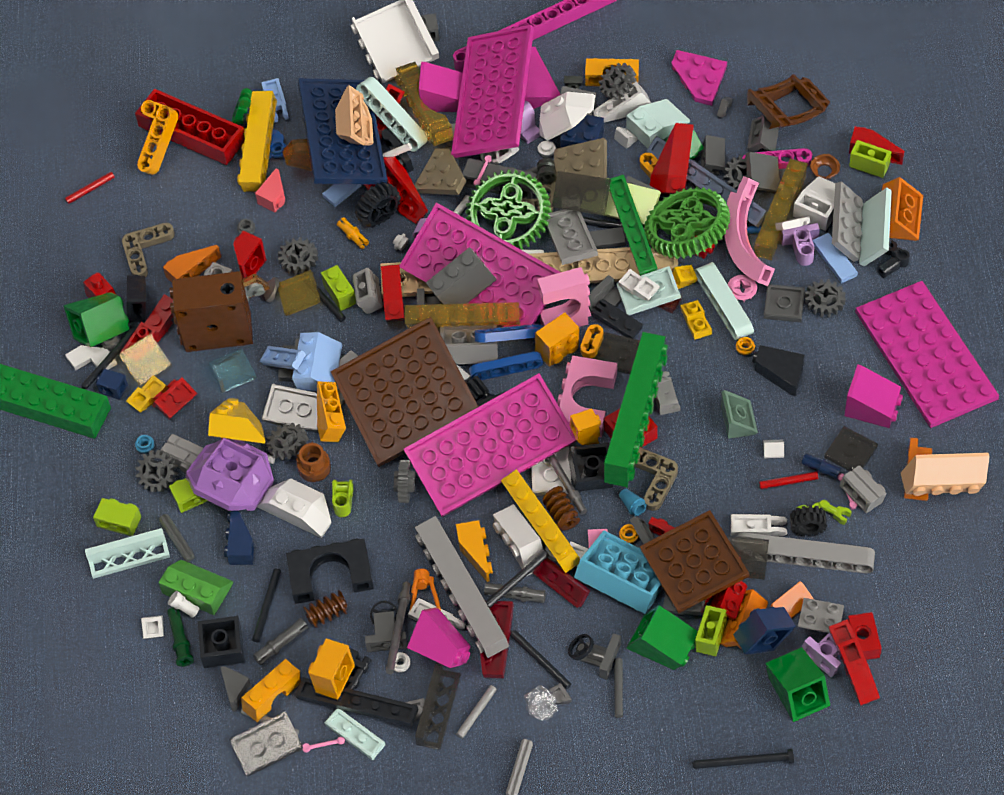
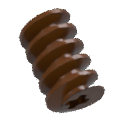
(560, 508)
(326, 609)

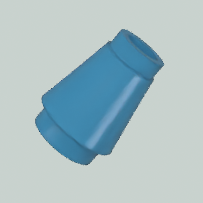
(633, 502)

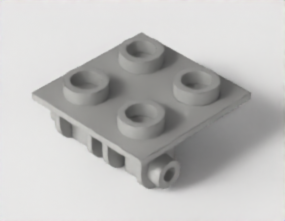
(819, 614)

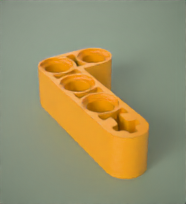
(153, 138)

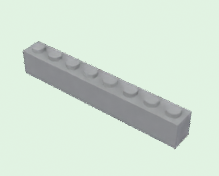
(461, 586)

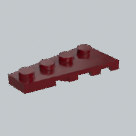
(495, 665)

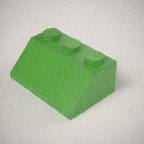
(196, 584)

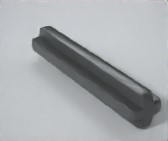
(176, 538)

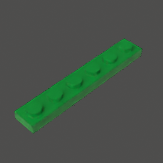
(632, 225)

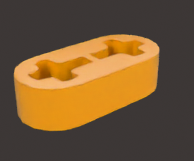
(645, 166)
(595, 342)

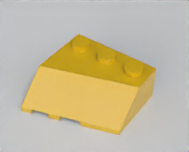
(236, 422)

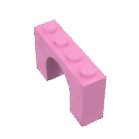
(566, 285)
(584, 373)

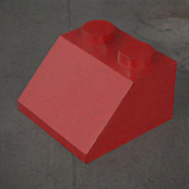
(249, 253)

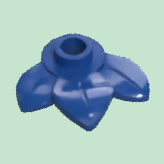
(277, 143)

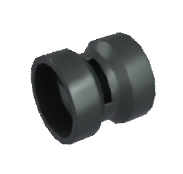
(546, 170)

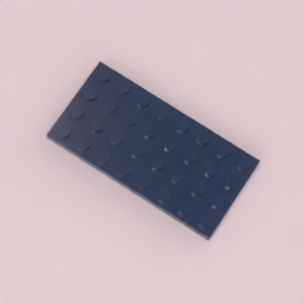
(331, 157)

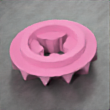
(748, 284)

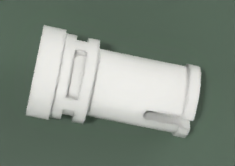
(178, 601)

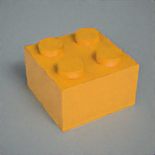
(557, 339)
(331, 668)

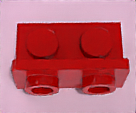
(174, 398)
(730, 599)

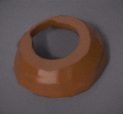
(827, 160)

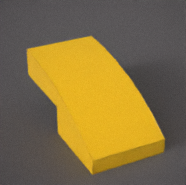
(684, 276)
(143, 397)

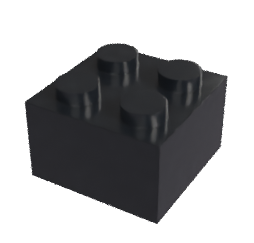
(587, 466)
(220, 641)

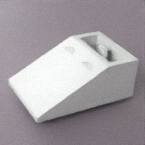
(817, 203)

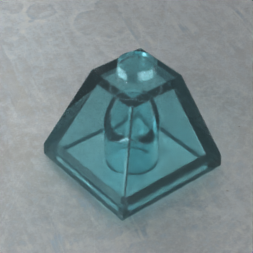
(232, 370)

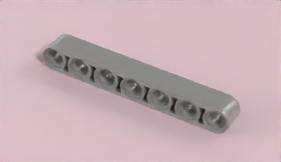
(818, 554)

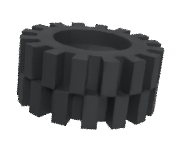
(808, 520)

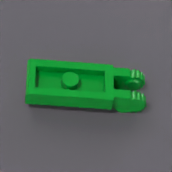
(242, 106)

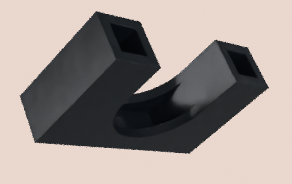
(304, 563)

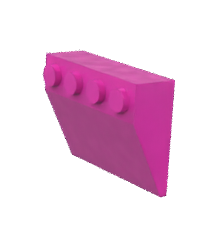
(540, 83)

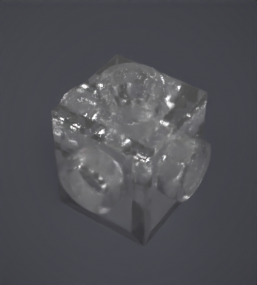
(541, 703)

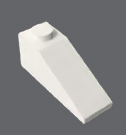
(619, 108)

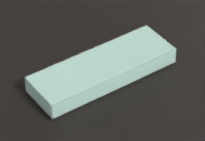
(355, 733)

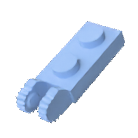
(274, 85)

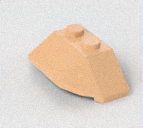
(353, 118)

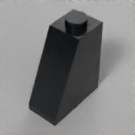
(136, 298)
(779, 367)

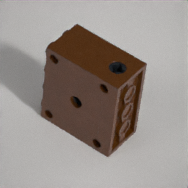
(211, 311)

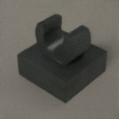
(573, 81)

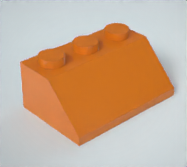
(905, 210)

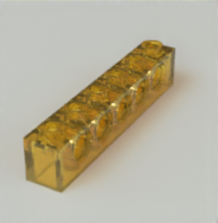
(464, 314)

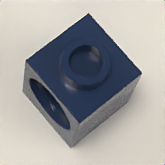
(111, 384)

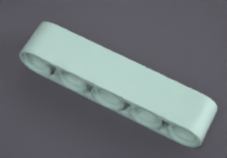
(392, 113)
(724, 301)

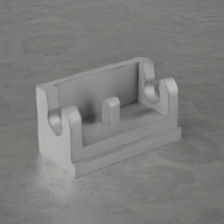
(666, 397)

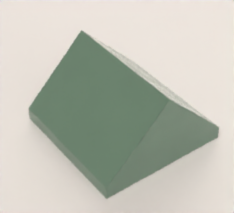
(737, 415)

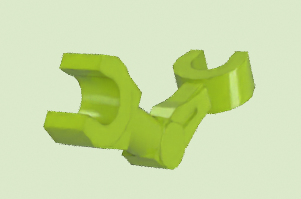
(837, 512)

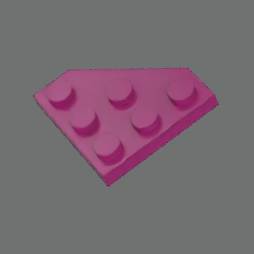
(699, 75)

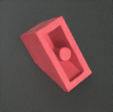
(271, 192)

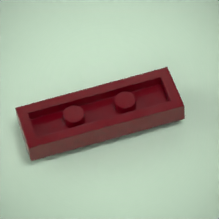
(562, 582)

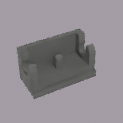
(713, 154)

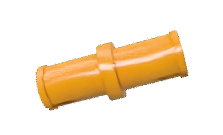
(352, 233)

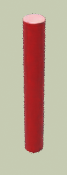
(76, 195)
(788, 480)

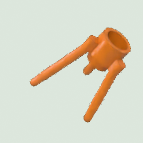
(421, 581)

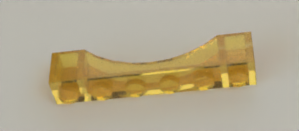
(434, 124)
(785, 195)

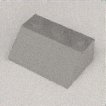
(463, 347)

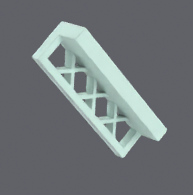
(126, 547)

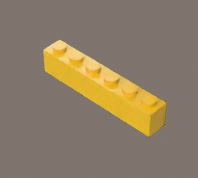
(257, 141)
(541, 521)

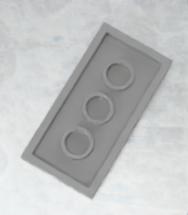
(847, 221)
(570, 236)

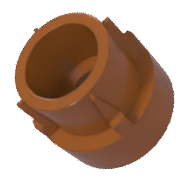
(313, 463)

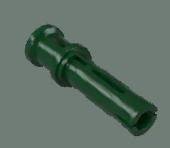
(181, 644)

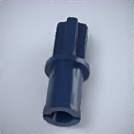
(821, 465)

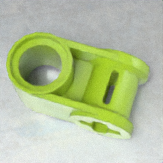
(342, 494)

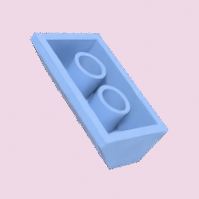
(321, 357)

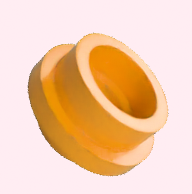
(745, 341)
(628, 528)

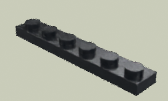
(362, 704)

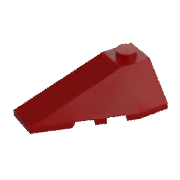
(673, 163)
(411, 202)

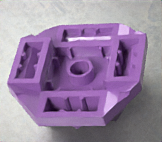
(231, 475)

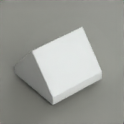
(624, 137)
(773, 448)

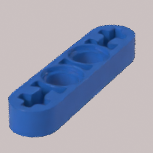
(506, 333)
(506, 366)

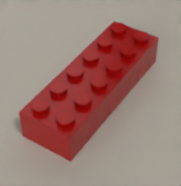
(198, 128)

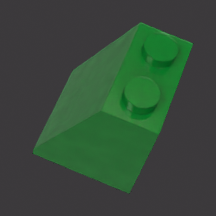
(96, 318)
(663, 638)
(798, 684)

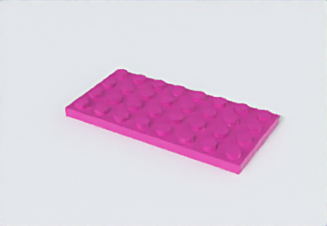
(493, 91)
(449, 235)
(926, 354)
(490, 444)

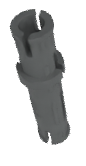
(523, 594)
(273, 647)

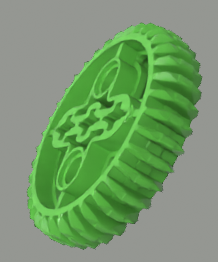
(515, 203)
(687, 222)

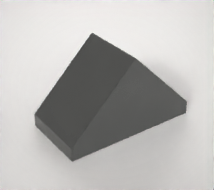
(236, 686)

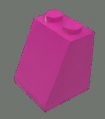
(439, 87)
(872, 398)
(439, 639)

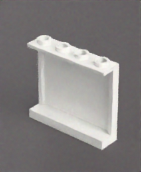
(394, 38)

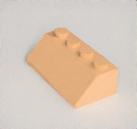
(945, 473)

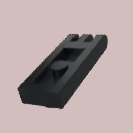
(616, 319)

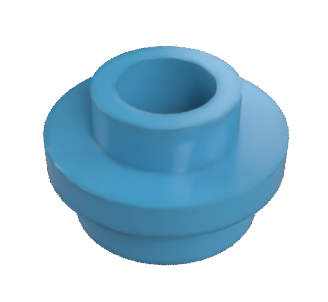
(144, 439)

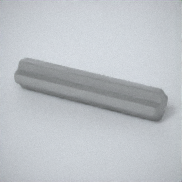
(519, 767)

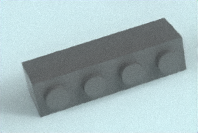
(474, 167)

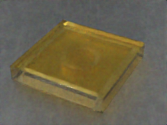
(298, 293)
(144, 359)

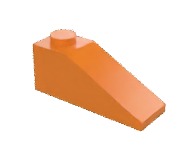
(191, 263)

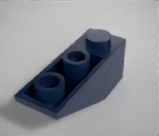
(240, 543)

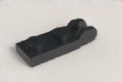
(392, 142)

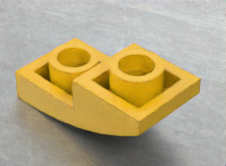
(696, 320)

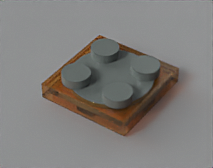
(255, 286)

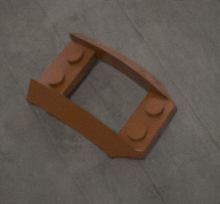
(765, 98)

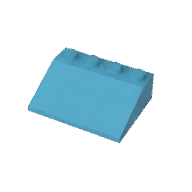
(619, 572)

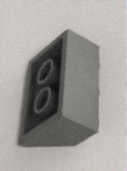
(461, 279)

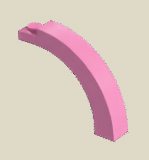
(737, 238)

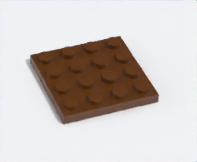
(694, 561)

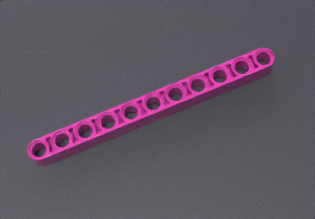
(546, 21)

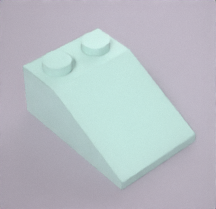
(654, 120)

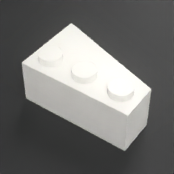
(517, 535)

